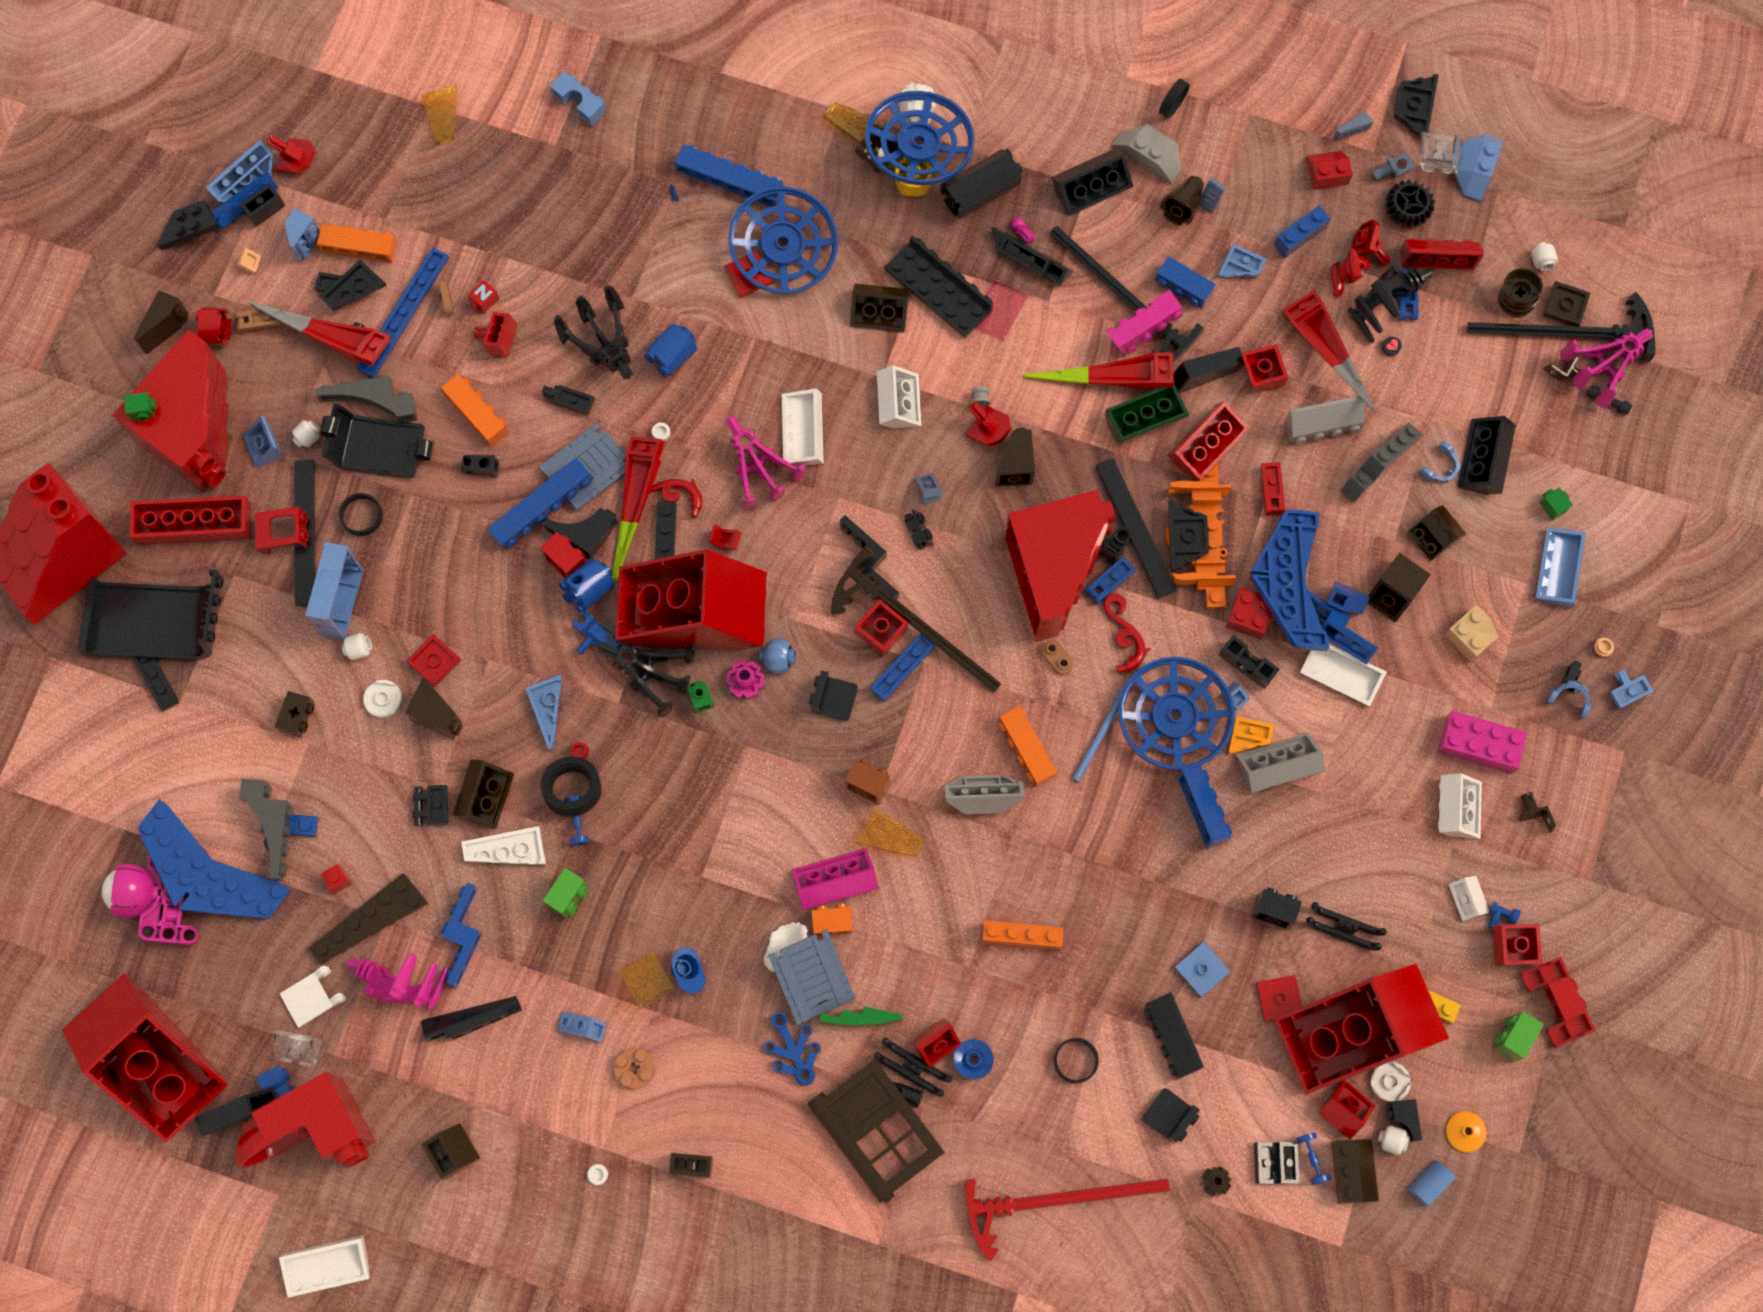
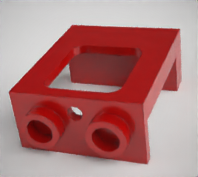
(263, 538)

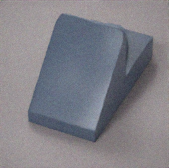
(928, 488)

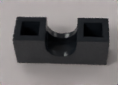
(1257, 669)

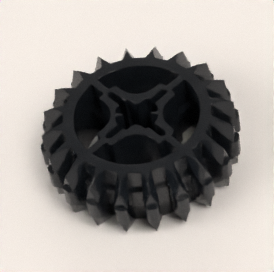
(1404, 194)

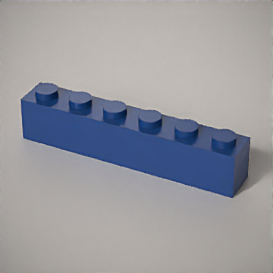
(725, 174)
(541, 503)

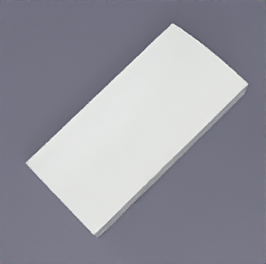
(802, 427)
(1344, 673)
(325, 1266)

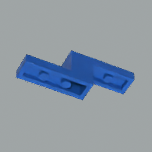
(1334, 625)
(461, 934)

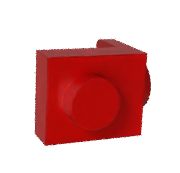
(724, 538)

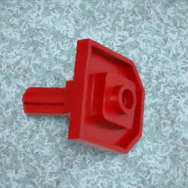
(294, 154)
(1367, 241)
(990, 425)

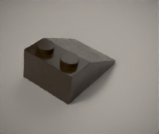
(161, 321)

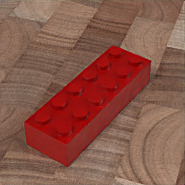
(190, 520)

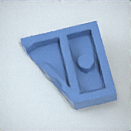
(1241, 263)

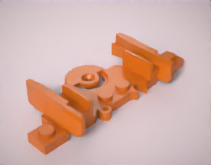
(1206, 498)

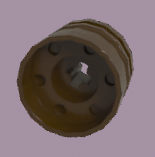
(1520, 292)

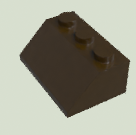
(879, 307)
(483, 793)
(1354, 1171)

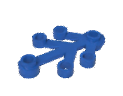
(794, 1052)

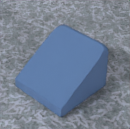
(1238, 695)

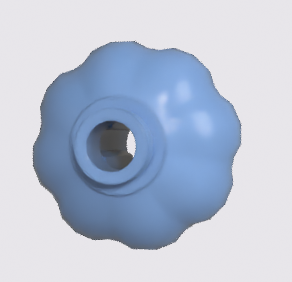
(778, 656)

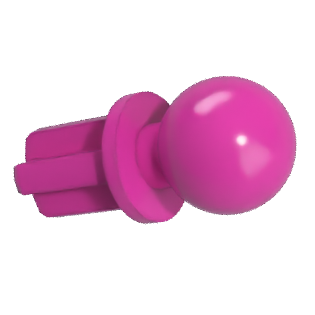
(1022, 230)

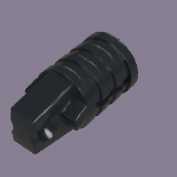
(911, 1095)

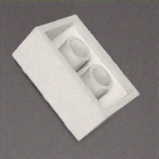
(898, 398)
(1460, 806)

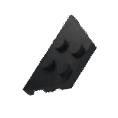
(1416, 103)
(188, 224)
(1187, 535)

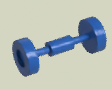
(579, 840)
(1313, 1159)

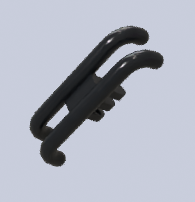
(1345, 928)
(912, 1068)

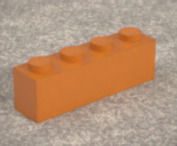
(357, 243)
(474, 410)
(1027, 746)
(1022, 935)

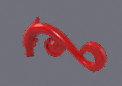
(696, 497)
(1129, 630)

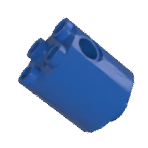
(671, 349)
(587, 584)

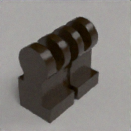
(862, 151)

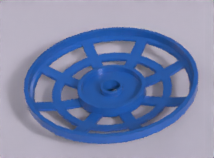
(919, 131)
(783, 230)
(1176, 702)

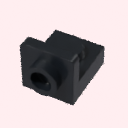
(1572, 674)

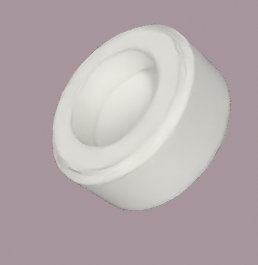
(661, 431)
(597, 1174)

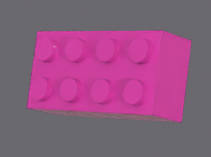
(1482, 741)

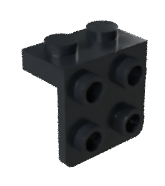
(833, 697)
(1171, 1116)

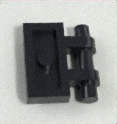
(436, 805)

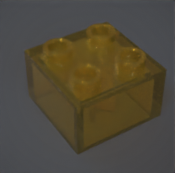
(646, 979)

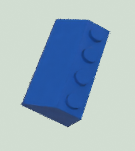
(1204, 806)

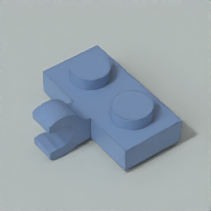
(1629, 690)

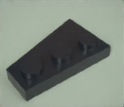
(351, 286)

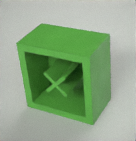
(566, 894)
(1517, 1036)

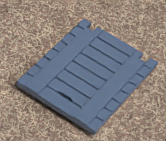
(598, 455)
(812, 977)

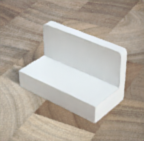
(1469, 898)

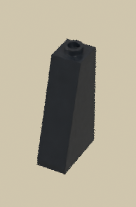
(1207, 369)
(234, 1111)

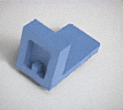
(582, 1026)

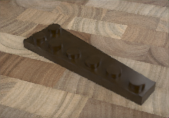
(382, 910)

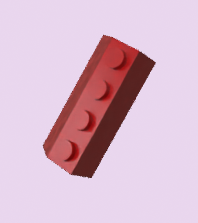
(1441, 254)
(1208, 441)

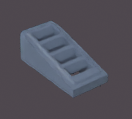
(1356, 125)
(1212, 195)

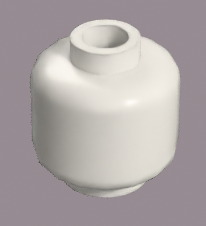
(1544, 256)
(306, 434)
(357, 646)
(1394, 1140)

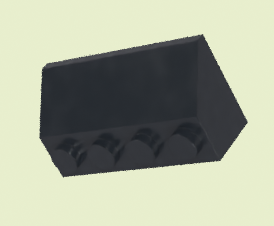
(1092, 181)
(1487, 455)
(1174, 1036)

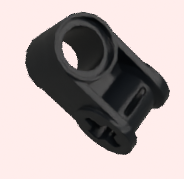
(1114, 547)

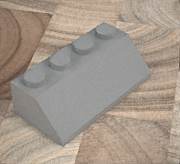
(1325, 419)
(1280, 762)

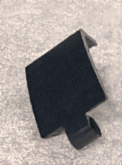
(373, 444)

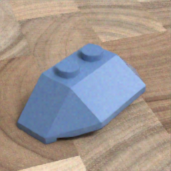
(1477, 164)
(241, 172)

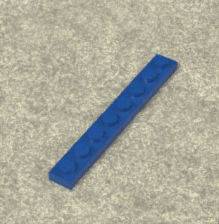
(408, 306)

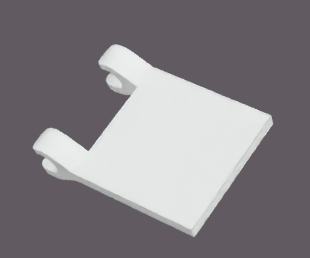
(308, 998)

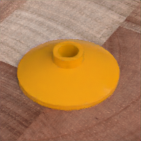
(1456, 1131)

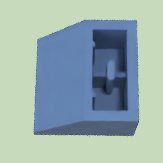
(301, 233)

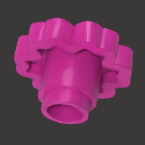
(745, 679)

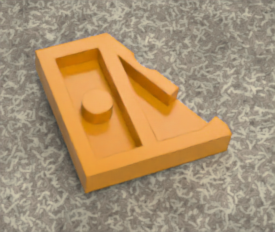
(1249, 734)

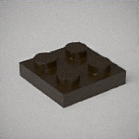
(1566, 304)

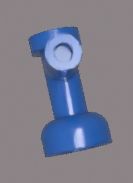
(1497, 911)

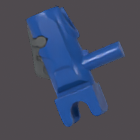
(595, 633)

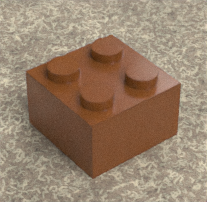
(867, 781)

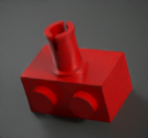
(498, 335)

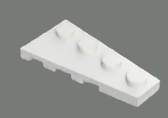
(512, 847)

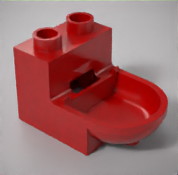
(314, 1110)

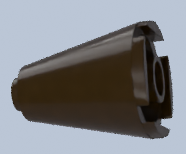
(1183, 201)

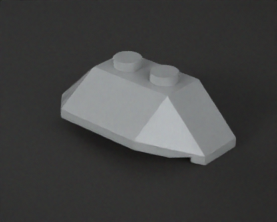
(1151, 151)
(984, 794)

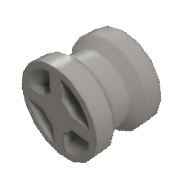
(981, 396)

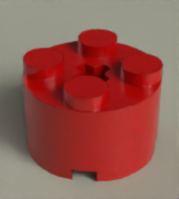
(213, 325)

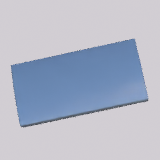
(1560, 567)

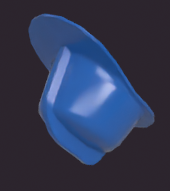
(687, 970)

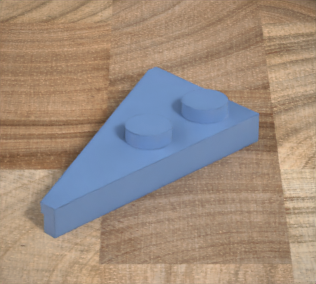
(545, 703)

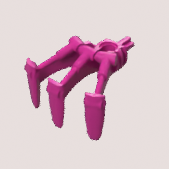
(1581, 378)
(757, 463)
(392, 989)

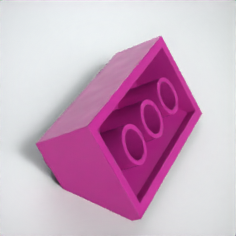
(835, 878)

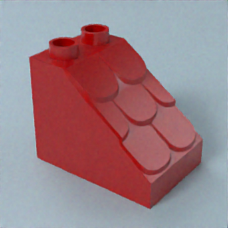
(189, 415)
(51, 544)
(1053, 554)
(691, 601)
(1361, 1028)
(142, 1058)

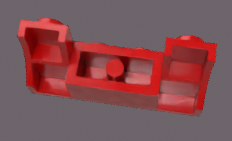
(1564, 999)

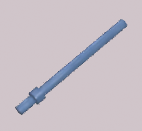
(1099, 736)

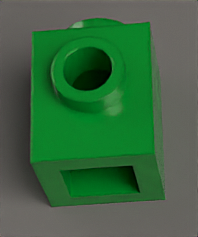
(140, 406)
(1555, 503)
(700, 696)

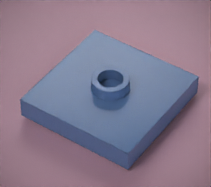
(1202, 969)

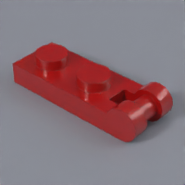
(1272, 488)

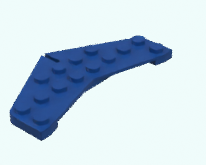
(1282, 579)
(210, 884)

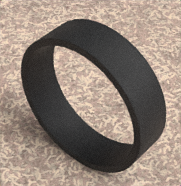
(1174, 98)
(347, 501)
(1096, 1060)

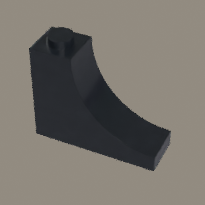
(587, 534)

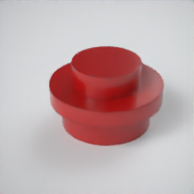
(579, 750)

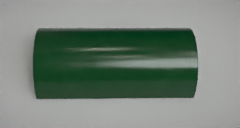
(1145, 414)

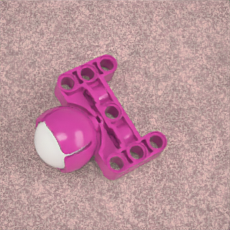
(135, 892)

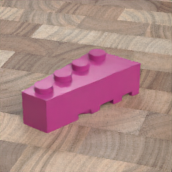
(1146, 323)

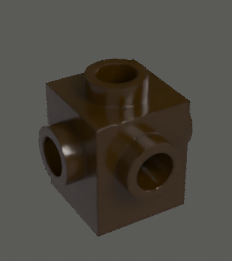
(1208, 1181)

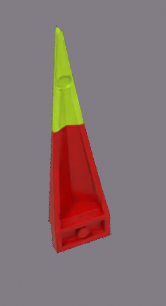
(1136, 372)
(641, 468)

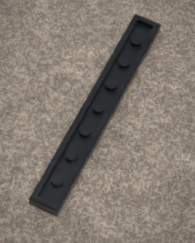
(1133, 521)
(305, 556)

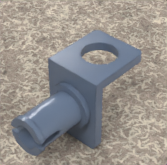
(1391, 167)

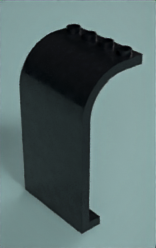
(150, 620)

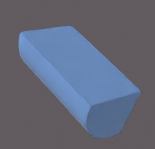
(1431, 1183)

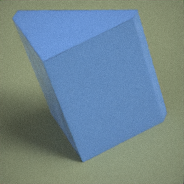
(262, 443)

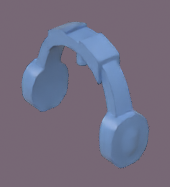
(1448, 450)
(1572, 684)

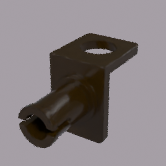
(1568, 370)
(1534, 811)

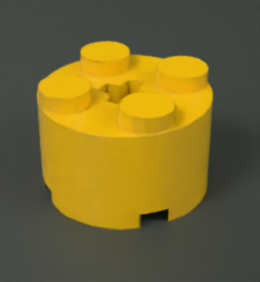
(910, 189)

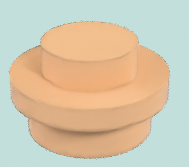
(1604, 647)

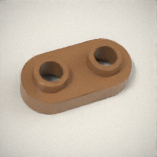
(445, 305)
(1054, 658)

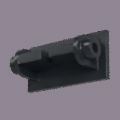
(916, 522)

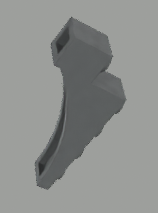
(373, 392)
(1380, 462)
(274, 818)

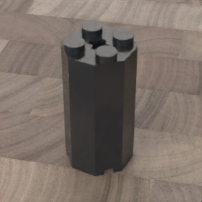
(981, 183)

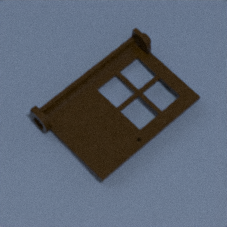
(861, 1107)

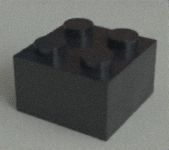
(1276, 908)

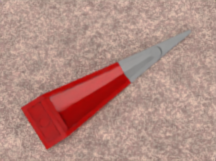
(1315, 325)
(351, 341)

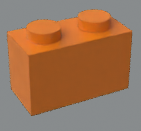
(835, 920)

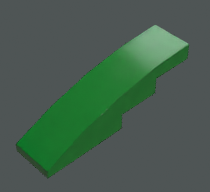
(868, 1018)

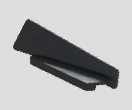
(1031, 257)
(468, 1020)

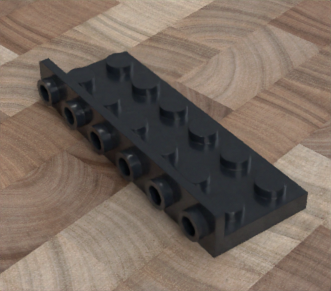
(940, 287)

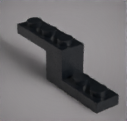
(872, 562)

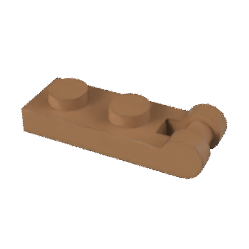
(257, 320)

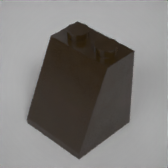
(1017, 461)
(1398, 587)
(432, 712)

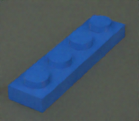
(231, 209)
(902, 667)

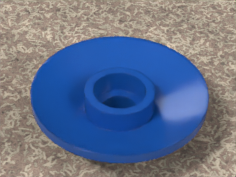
(976, 1049)

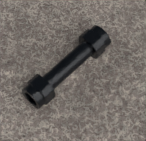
(1624, 407)

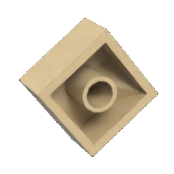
(1472, 633)

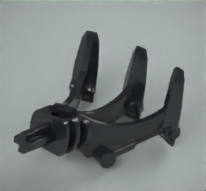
(1384, 290)
(608, 349)
(647, 670)

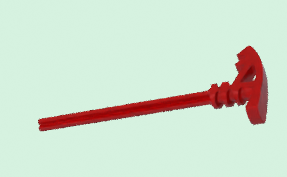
(1009, 1205)

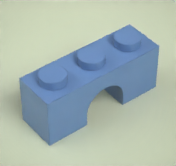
(567, 88)

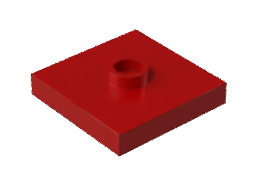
(741, 284)
(433, 660)
(1278, 997)

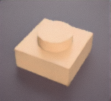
(248, 260)

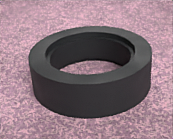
(565, 765)

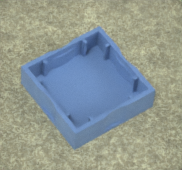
(334, 591)

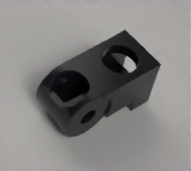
(480, 465)

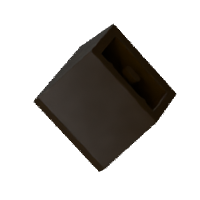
(1436, 532)
(450, 1151)

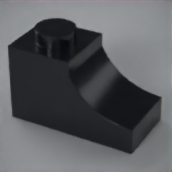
(1406, 1115)

